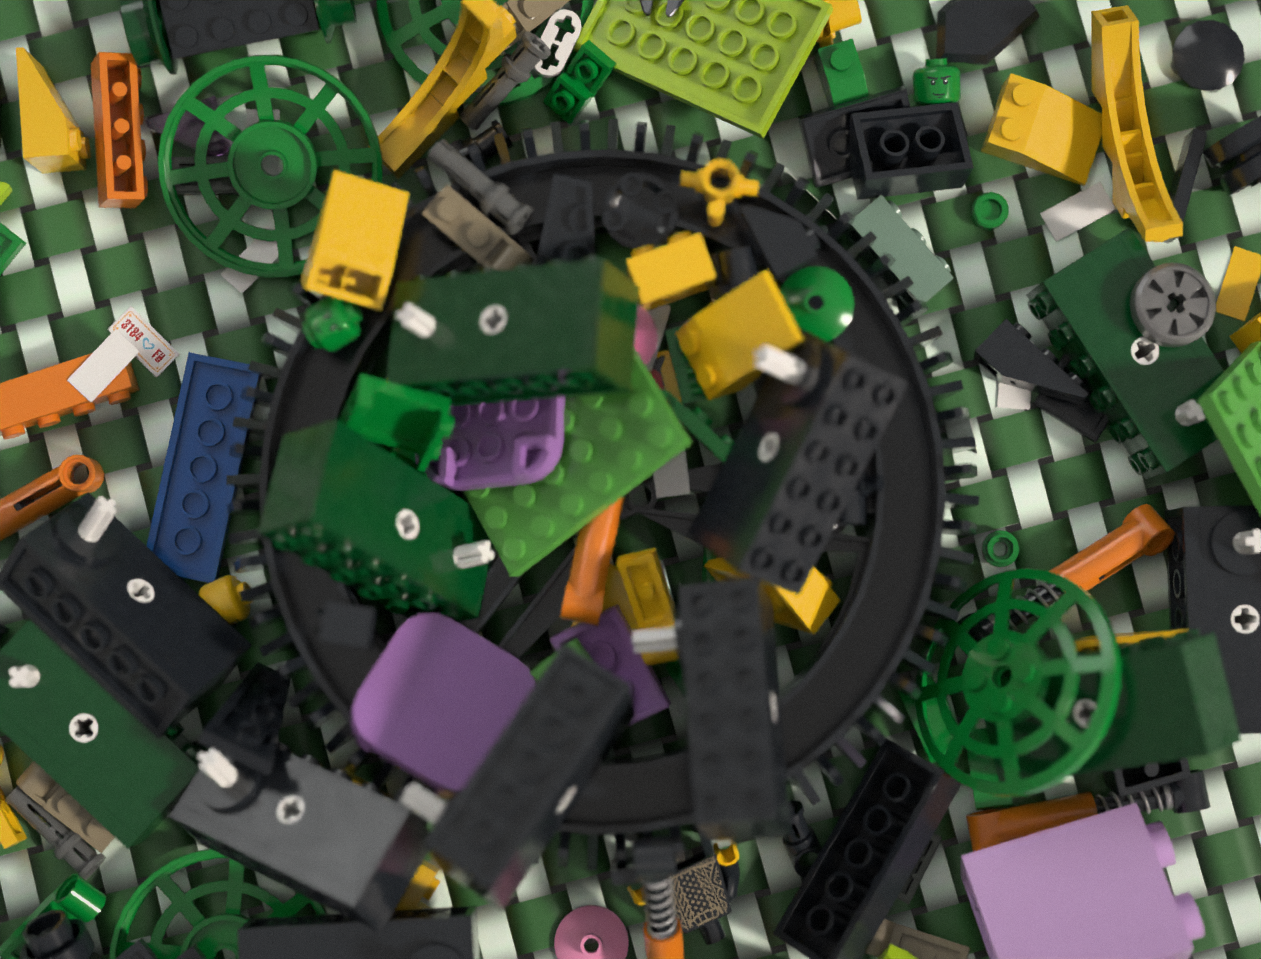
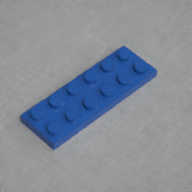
(193, 495)

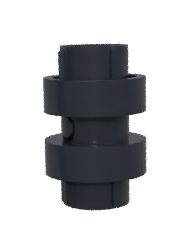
(57, 937)

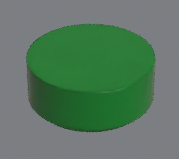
(989, 211)

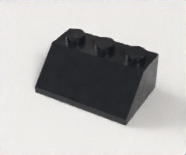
(908, 151)

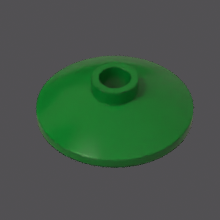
(831, 288)

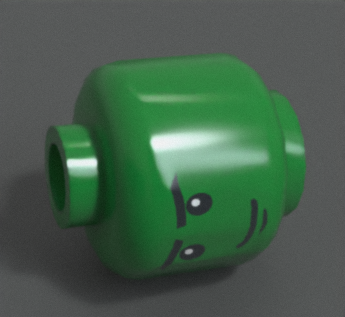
(936, 83)
(332, 323)

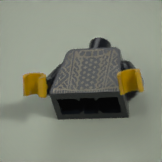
(703, 891)

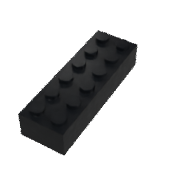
(868, 856)

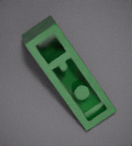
(841, 73)

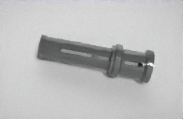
(514, 70)
(493, 196)
(64, 848)

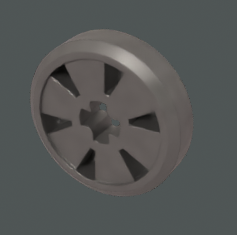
(1195, 305)

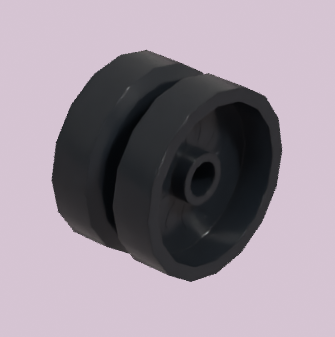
(1243, 148)

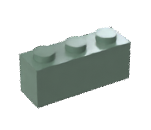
(906, 245)

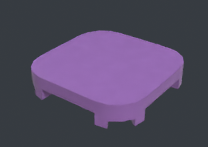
(500, 444)
(438, 700)

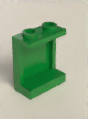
(399, 417)

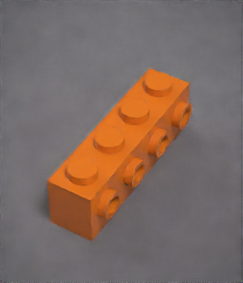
(118, 130)

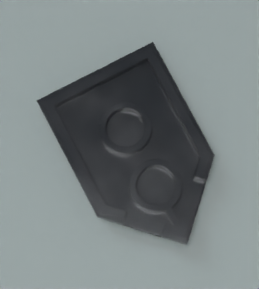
(980, 28)

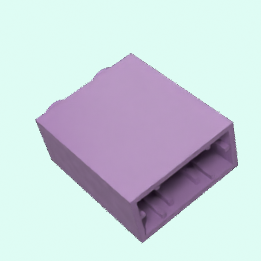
(1082, 893)

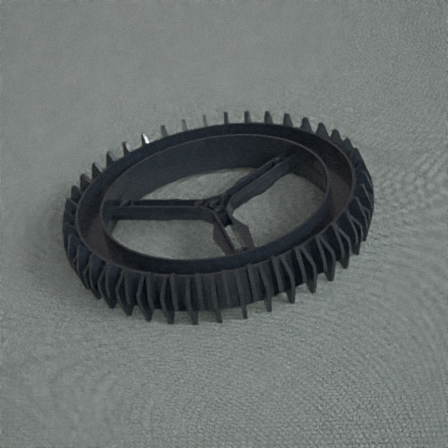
(892, 561)

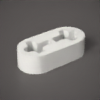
(564, 47)

